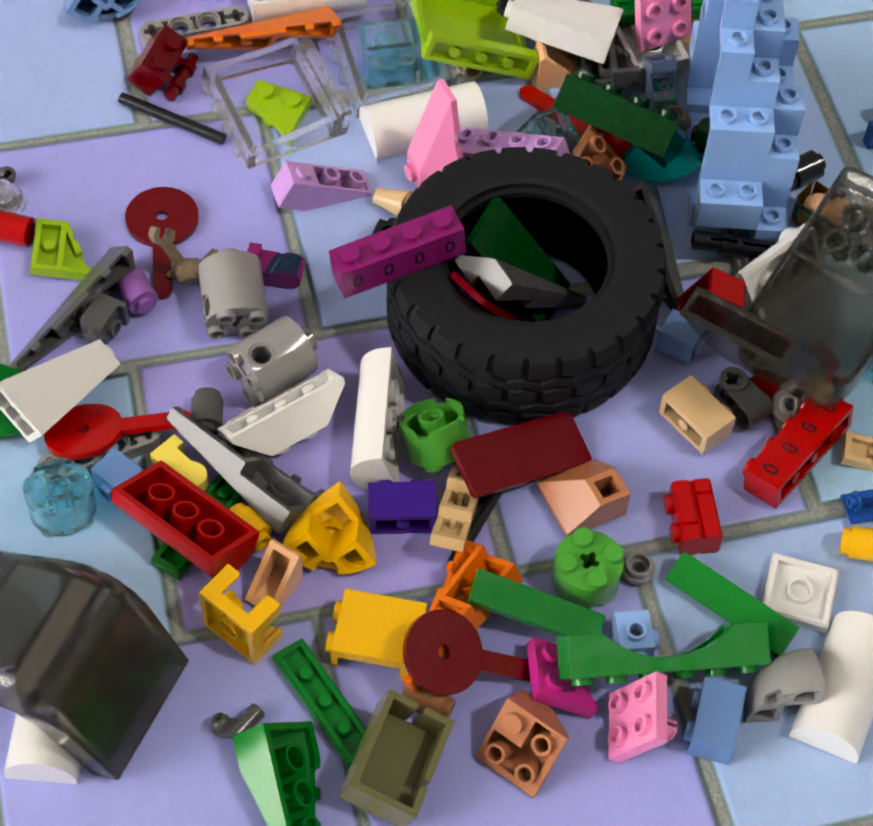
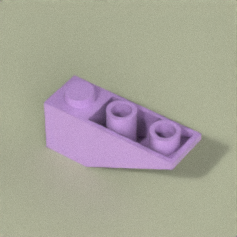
(315, 186)

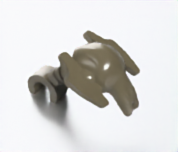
(183, 268)

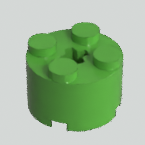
(431, 430)
(588, 568)

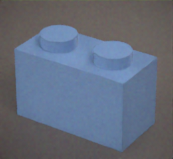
(716, 720)

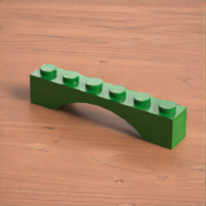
(598, 656)

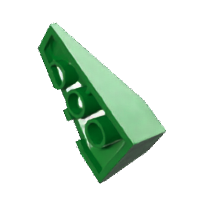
(280, 771)

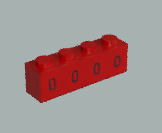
(795, 451)

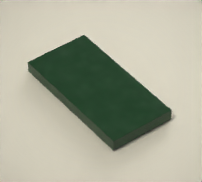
(503, 237)

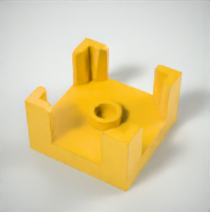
(235, 626)

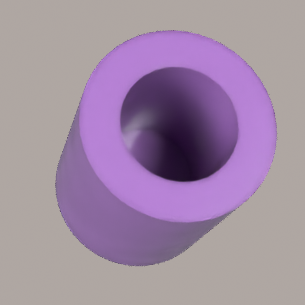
(137, 292)

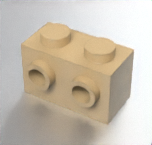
(697, 414)

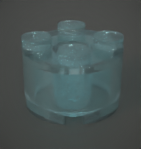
(60, 497)

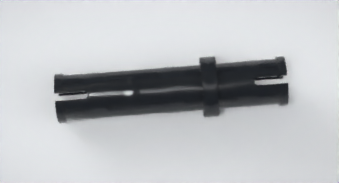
(725, 243)

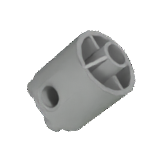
(232, 293)
(272, 359)

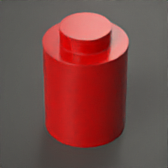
(17, 228)

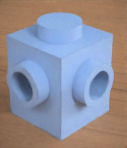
(635, 631)

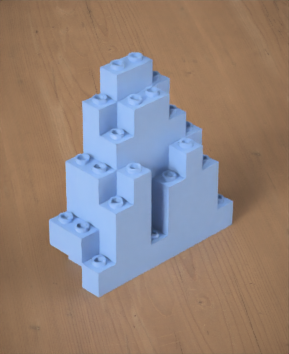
(746, 84)

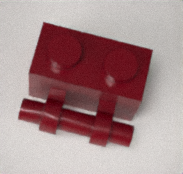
(158, 60)

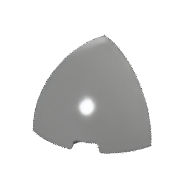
(788, 680)

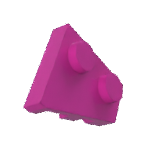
(548, 687)

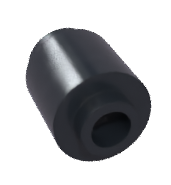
(810, 168)

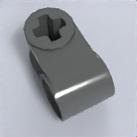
(745, 399)

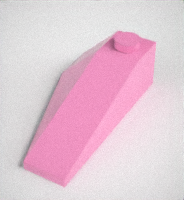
(435, 137)

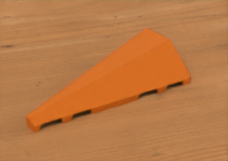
(311, 24)
(457, 588)

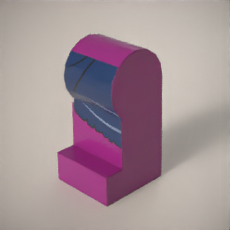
(279, 269)

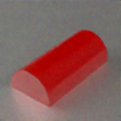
(186, 518)

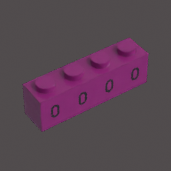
(398, 251)

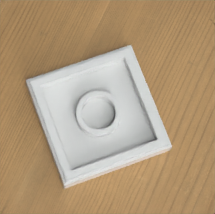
(801, 591)

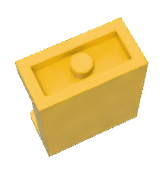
(372, 628)

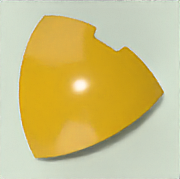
(333, 534)

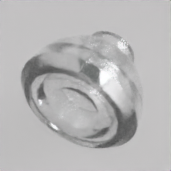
(12, 197)

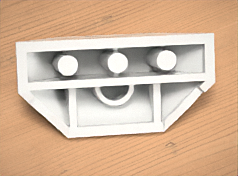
(287, 416)

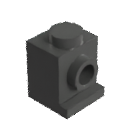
(104, 318)

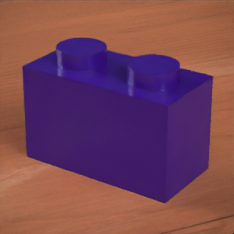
(402, 506)

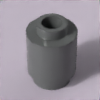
(207, 407)

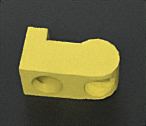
(173, 454)

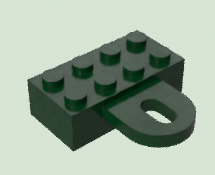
(617, 113)

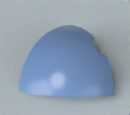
(100, 9)

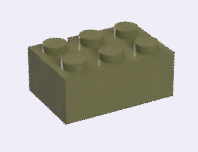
(396, 759)

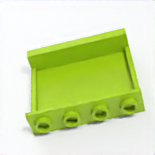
(472, 37)

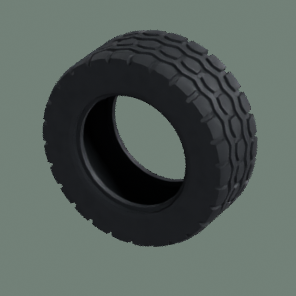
(542, 365)

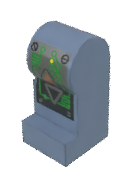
(660, 79)

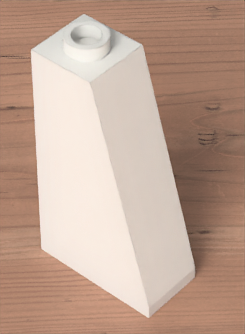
(566, 24)
(50, 390)

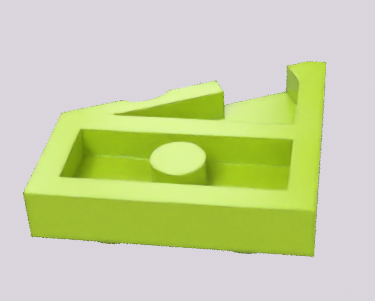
(278, 106)
(57, 252)

